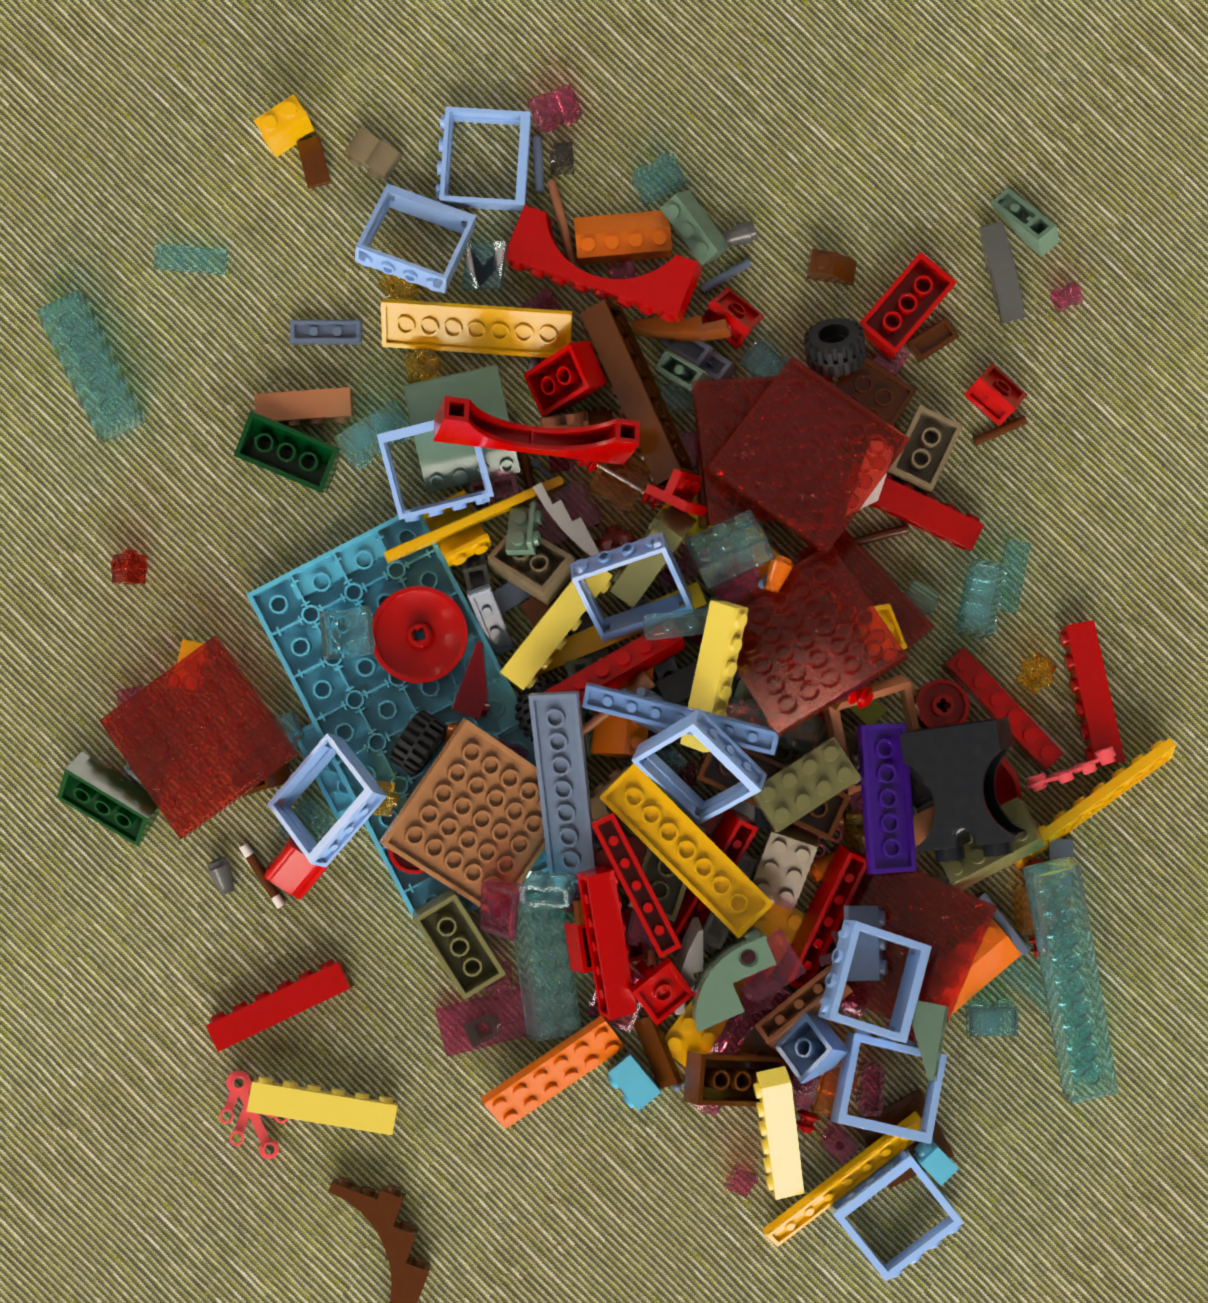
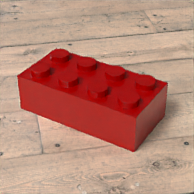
(906, 305)

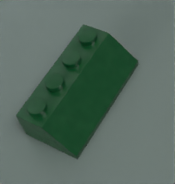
(288, 452)
(108, 798)

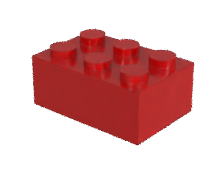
(565, 378)
(579, 951)

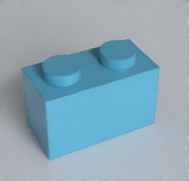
(633, 1081)
(935, 1161)

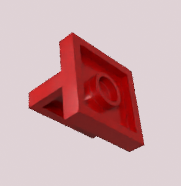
(737, 312)
(995, 394)
(680, 492)
(660, 989)

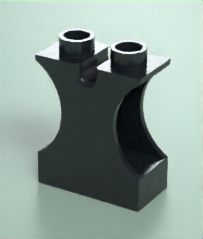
(961, 773)

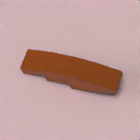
(688, 330)

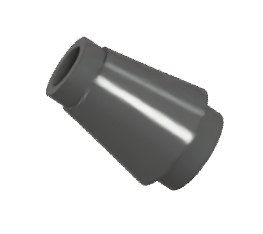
(741, 234)
(221, 875)

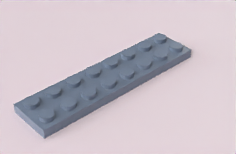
(563, 781)

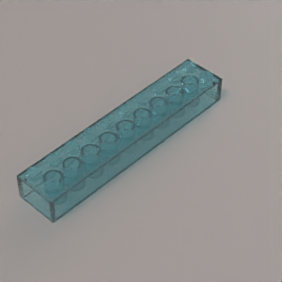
(1070, 979)

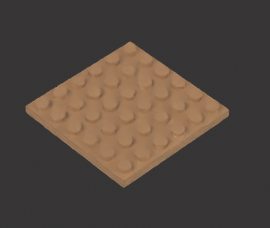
(472, 815)

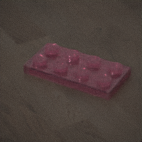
(453, 1017)

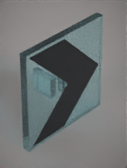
(484, 265)

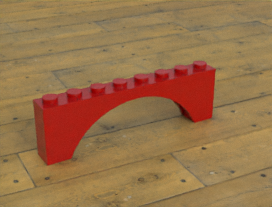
(658, 292)
(465, 424)

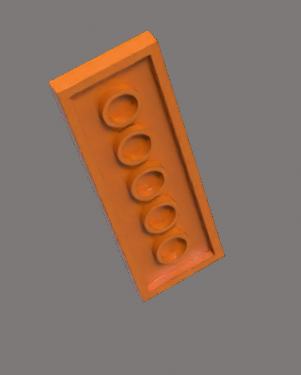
(553, 1072)

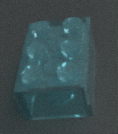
(361, 442)
(729, 549)
(981, 598)

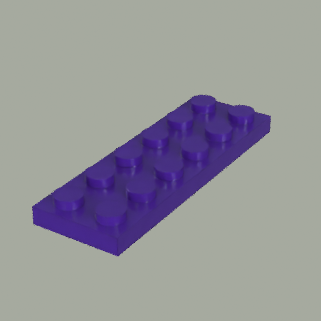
(886, 800)

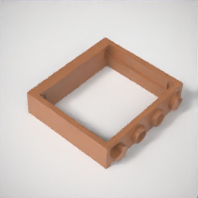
(879, 689)

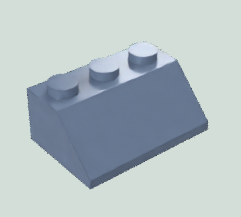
(868, 954)

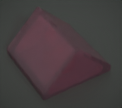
(500, 908)

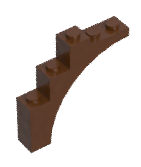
(381, 1211)

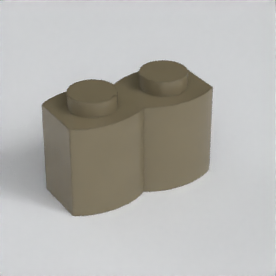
(372, 154)

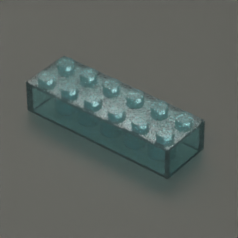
(91, 366)
(545, 974)

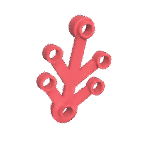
(1039, 780)
(244, 1116)

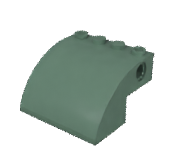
(455, 464)
(714, 989)

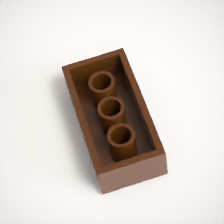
(725, 1077)

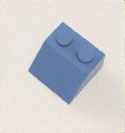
(811, 1047)

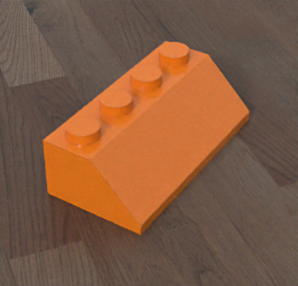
(622, 237)
(618, 735)
(992, 958)

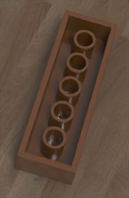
(820, 821)

